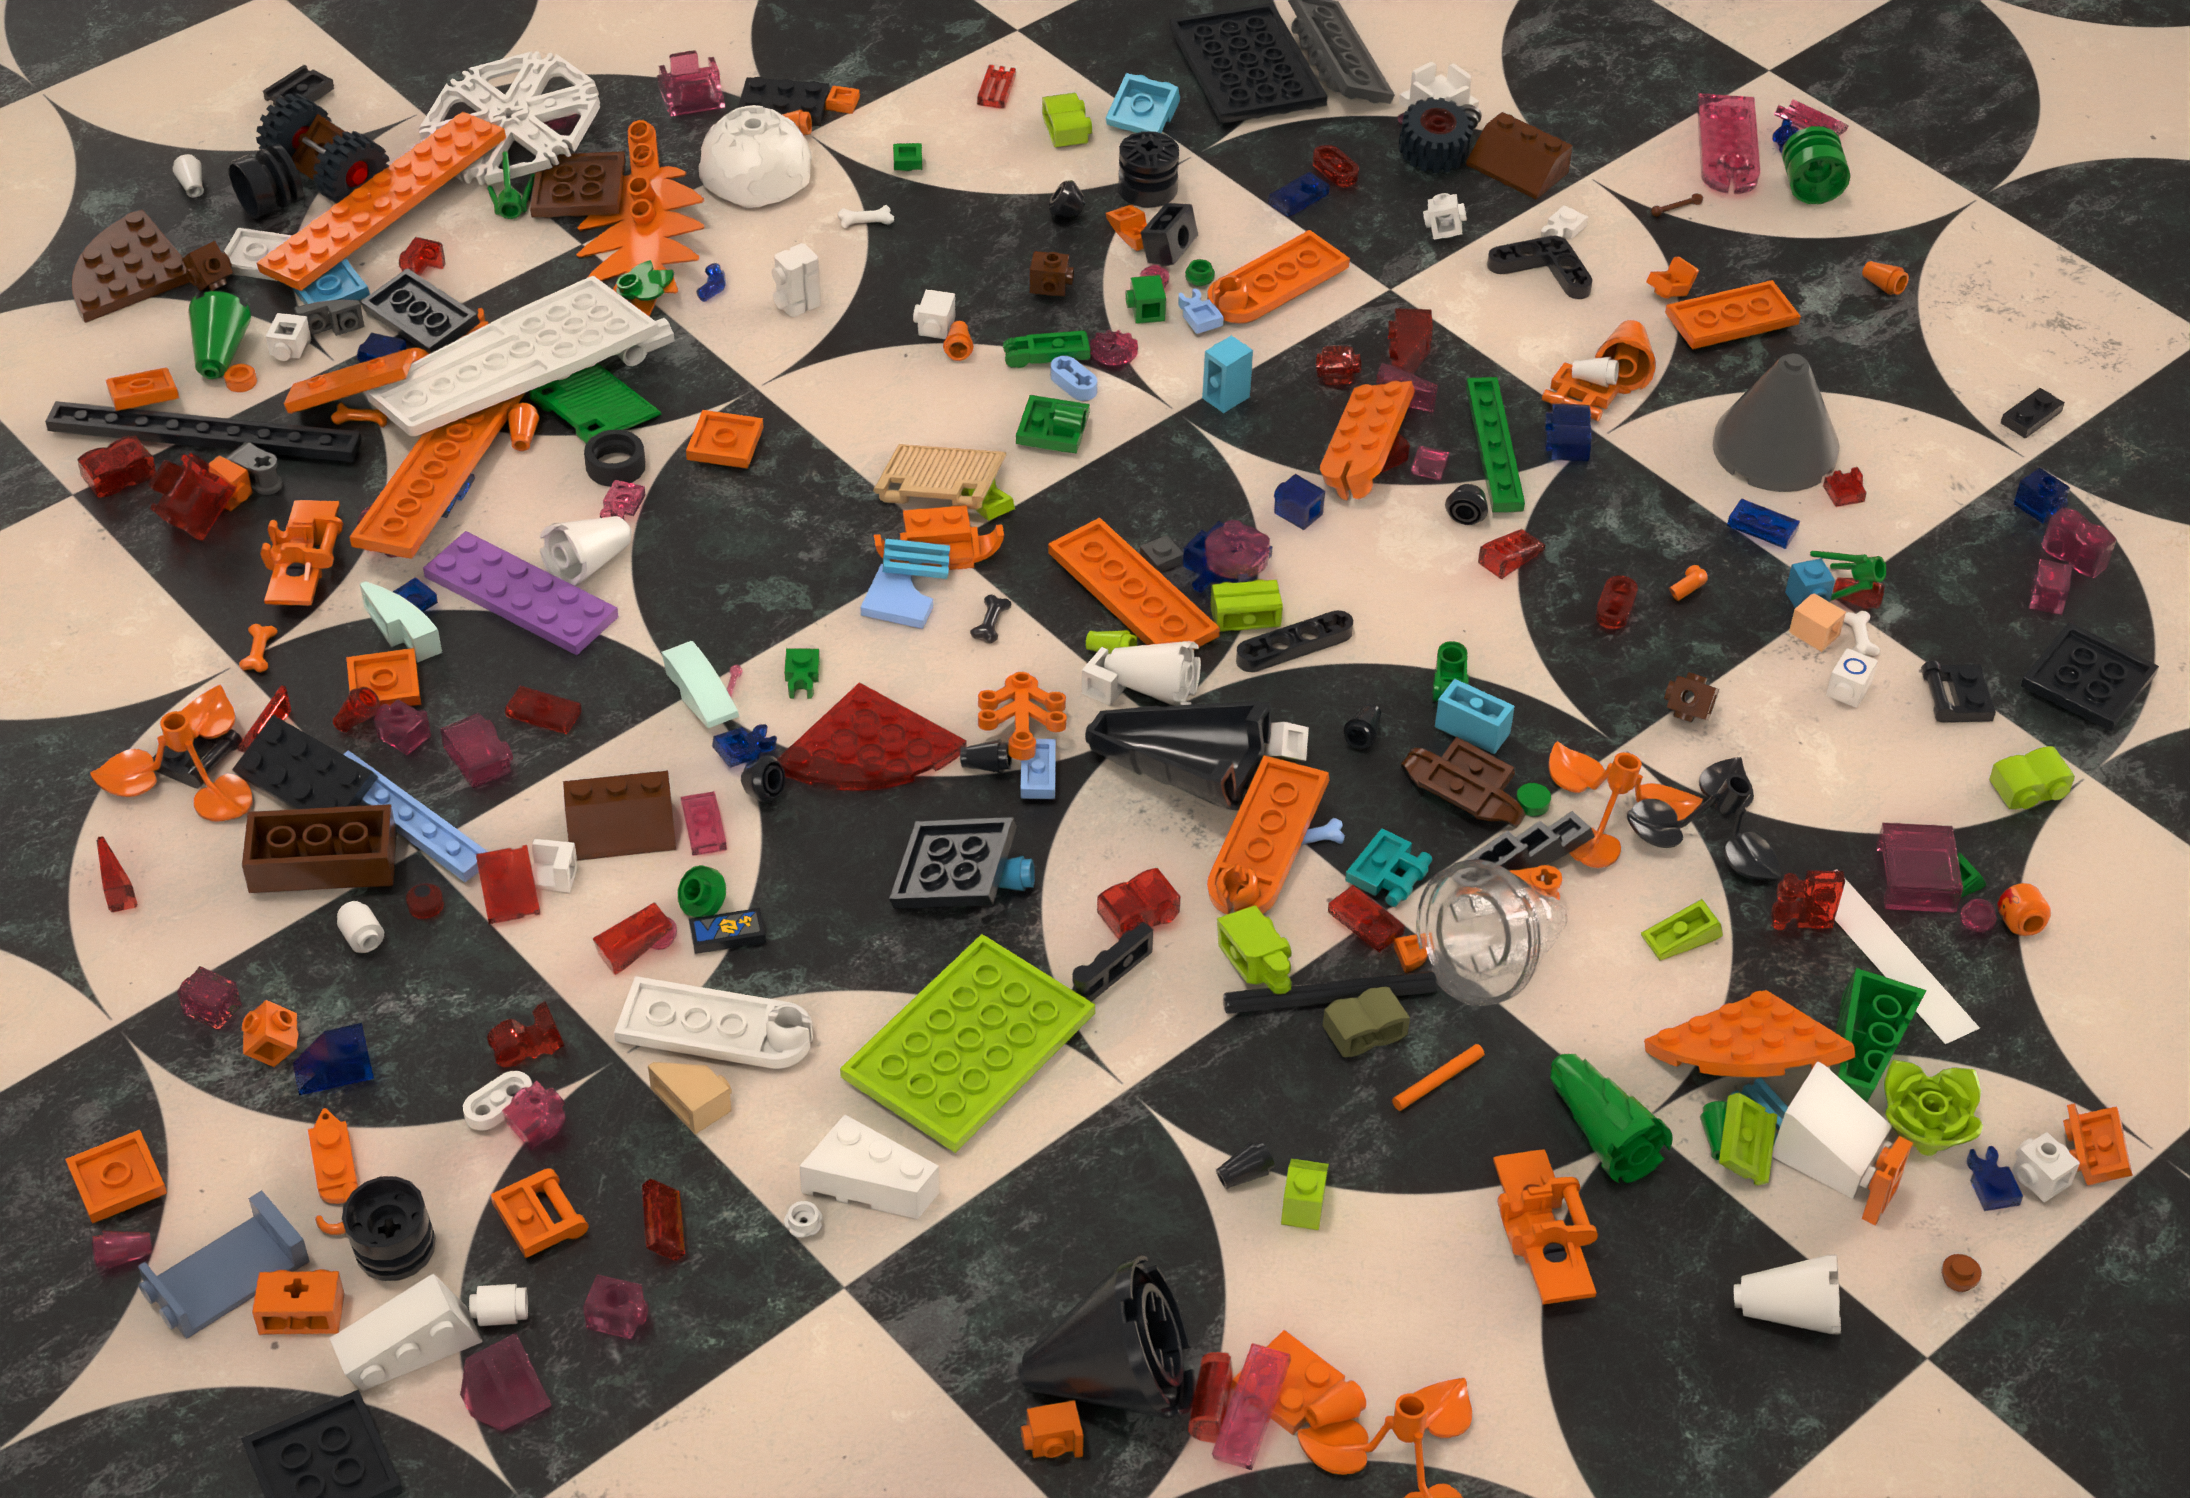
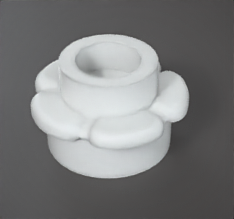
(800, 1212)

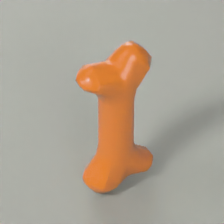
(346, 414)
(260, 637)

